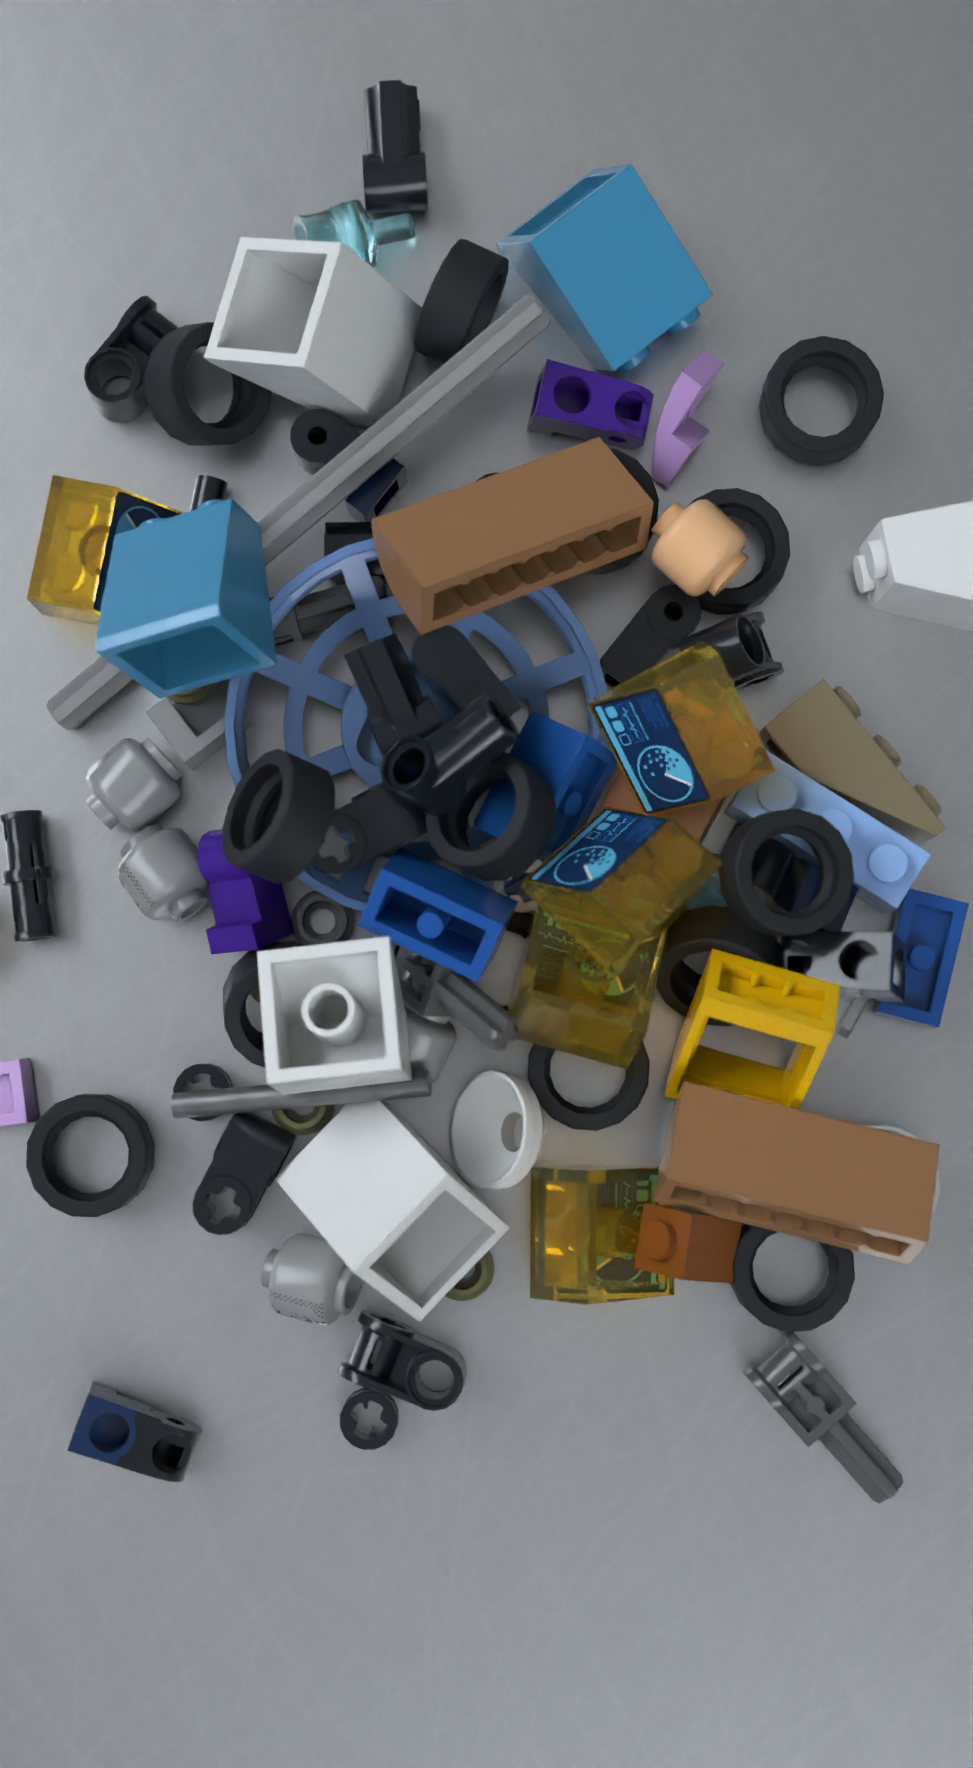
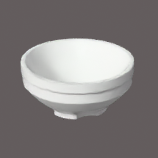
(484, 1129)

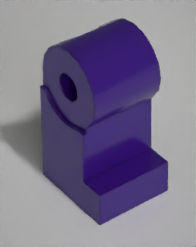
(590, 406)
(245, 906)

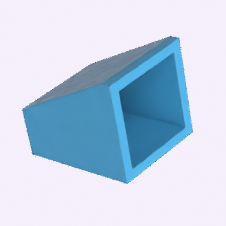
(608, 267)
(188, 600)

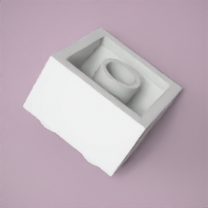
(333, 1016)

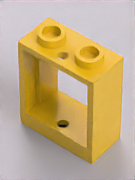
(764, 1001)

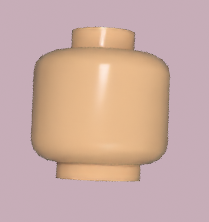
(699, 547)

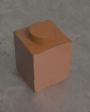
(686, 1244)

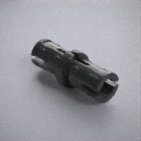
(28, 875)

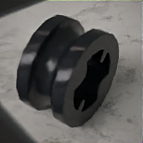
(218, 1079)
(350, 1419)

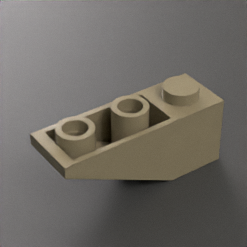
(834, 749)

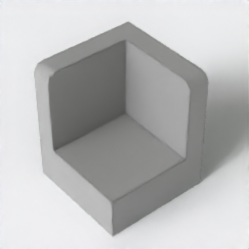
(194, 729)

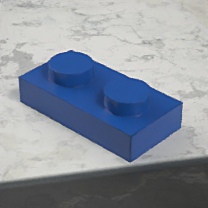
(932, 933)

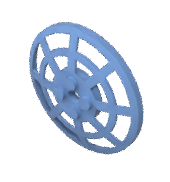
(359, 746)

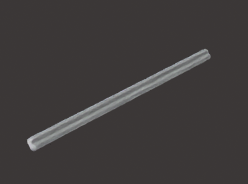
(346, 472)

